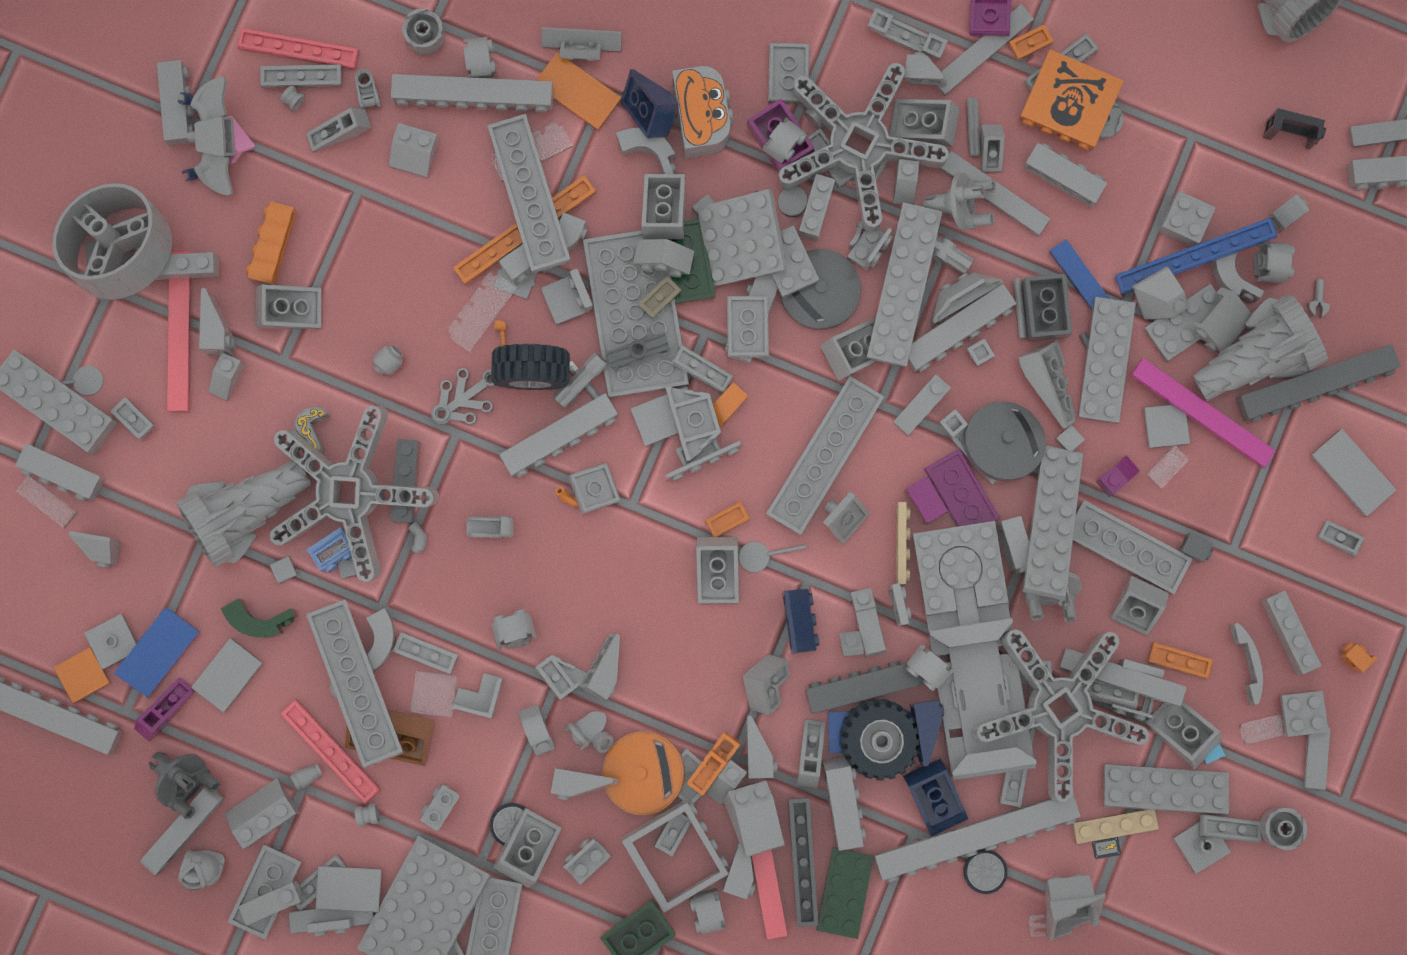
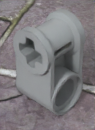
(367, 93)

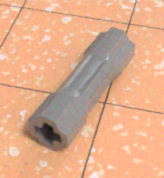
(590, 369)

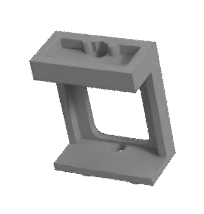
(1148, 702)

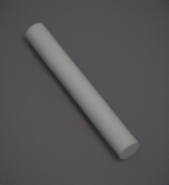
(1019, 308)

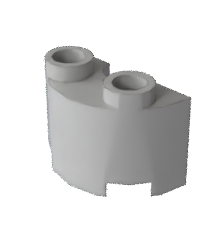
(783, 140)
(708, 912)

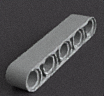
(181, 831)

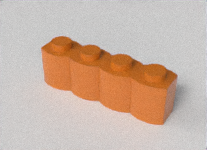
(271, 244)

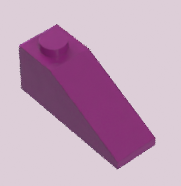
(163, 709)

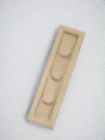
(902, 535)
(1115, 826)

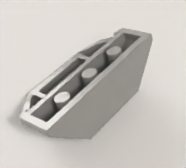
(962, 294)

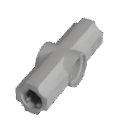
(947, 253)

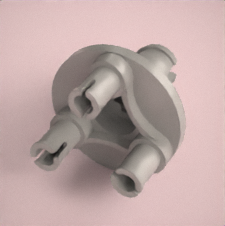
(961, 201)
(1035, 601)

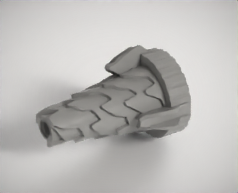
(1295, 18)
(1278, 347)
(226, 516)

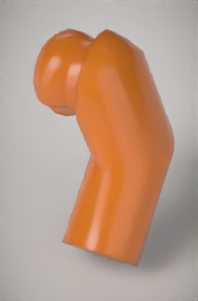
(566, 497)

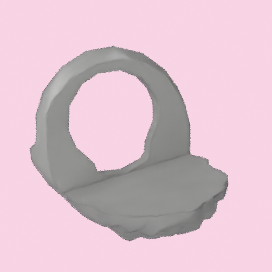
(587, 728)

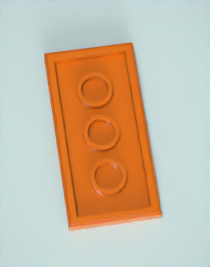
(580, 91)

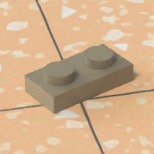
(659, 297)

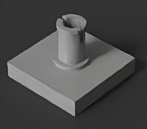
(845, 517)
(1200, 850)

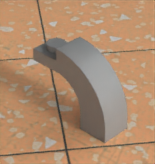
(634, 140)
(1228, 278)
(384, 638)

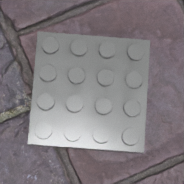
(742, 237)

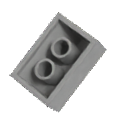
(261, 813)

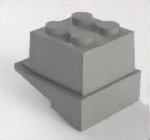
(1071, 904)

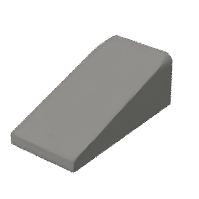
(1341, 538)

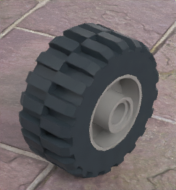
(530, 367)
(879, 739)

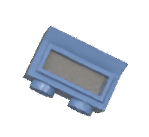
(331, 551)

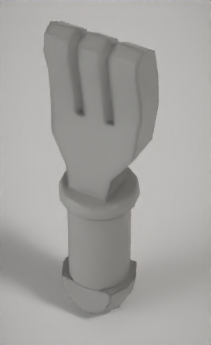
(859, 227)

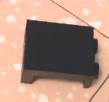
(1296, 124)

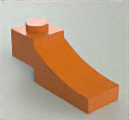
(713, 763)

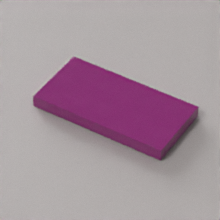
(961, 490)

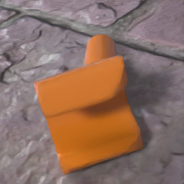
(501, 326)

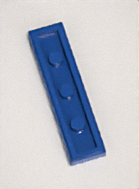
(1077, 273)

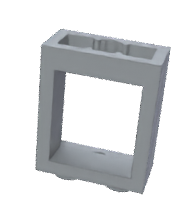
(1014, 543)

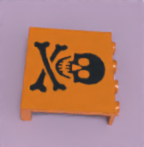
(1071, 100)

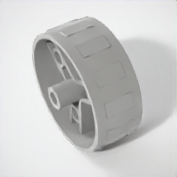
(114, 243)

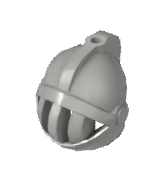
(200, 869)

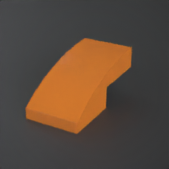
(729, 403)

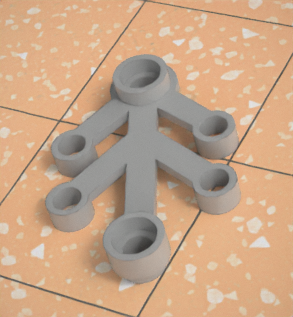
(461, 399)

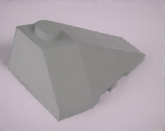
(1046, 375)

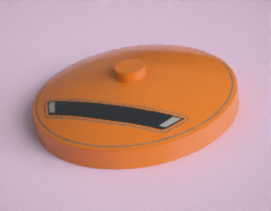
(648, 772)

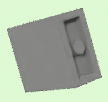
(1224, 322)

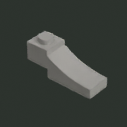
(868, 622)

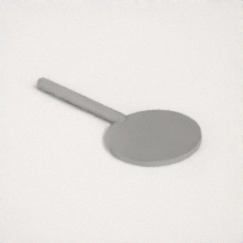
(792, 201)
(86, 380)
(755, 556)

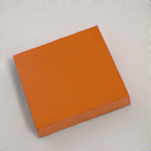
(82, 675)

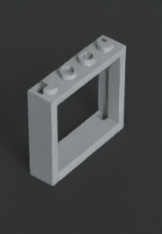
(701, 829)

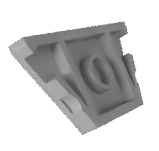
(694, 420)

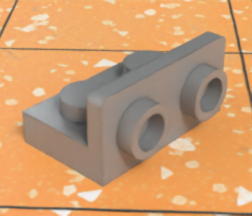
(586, 860)

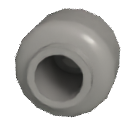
(388, 360)

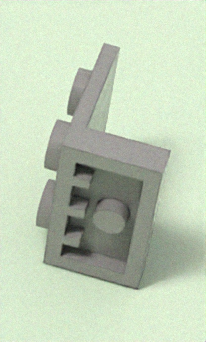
(868, 248)
(567, 298)

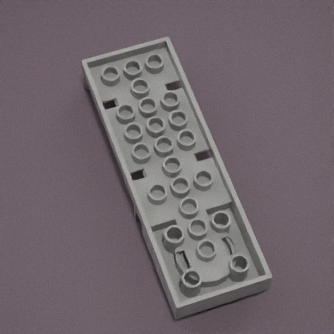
(966, 618)

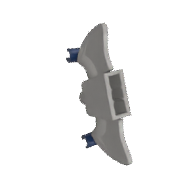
(212, 136)

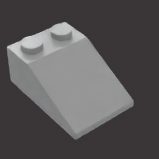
(925, 121)
(287, 307)
(214, 331)
(849, 350)
(717, 569)
(1185, 732)
(754, 818)
(527, 848)

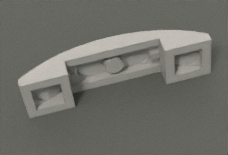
(905, 35)
(955, 428)
(1254, 689)

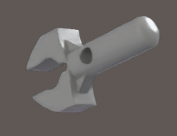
(1319, 290)

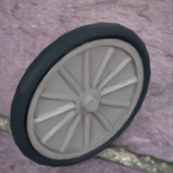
(504, 821)
(985, 872)

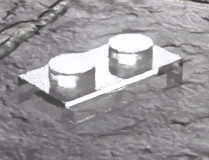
(1167, 466)

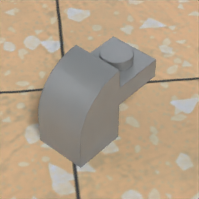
(536, 730)

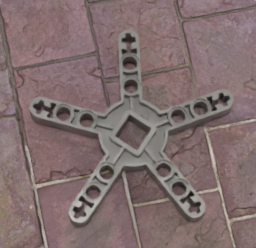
(867, 125)
(328, 488)
(1075, 693)

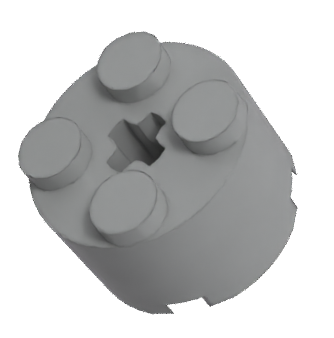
(425, 20)
(478, 57)
(1273, 262)
(513, 630)
(929, 667)
(1286, 839)

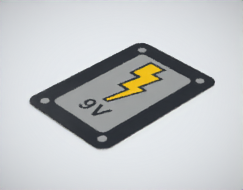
(1106, 848)

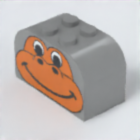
(702, 111)

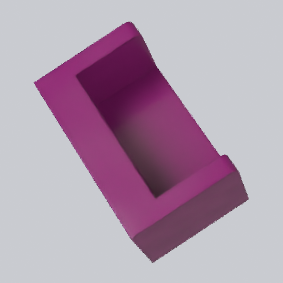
(926, 500)

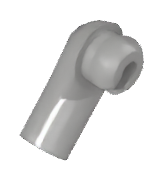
(420, 538)

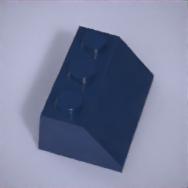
(800, 621)

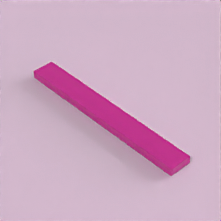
(1203, 413)

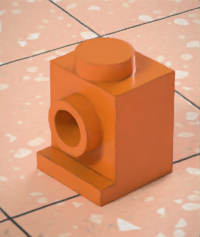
(1357, 657)

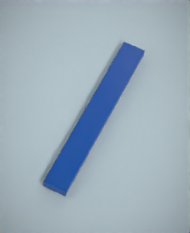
(1200, 253)

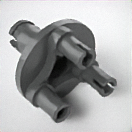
(180, 781)

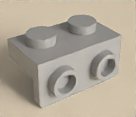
(440, 807)

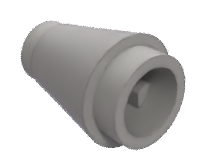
(305, 776)

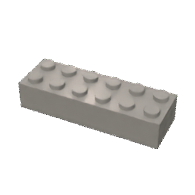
(55, 402)

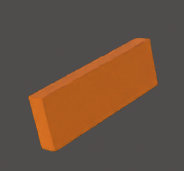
(1180, 660)

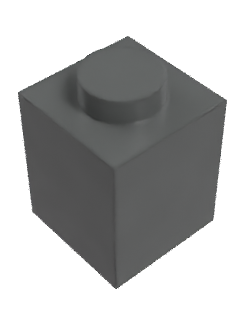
(1196, 548)

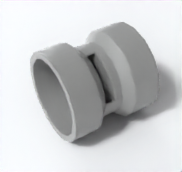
(366, 815)

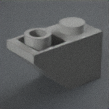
(1289, 213)

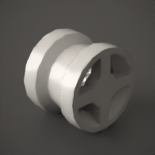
(292, 98)

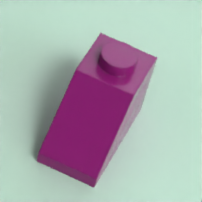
(1117, 476)

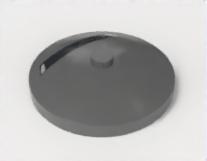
(829, 300)
(1004, 441)

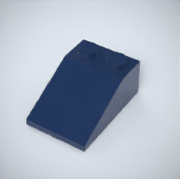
(649, 105)
(928, 722)
(936, 797)

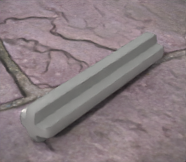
(973, 127)

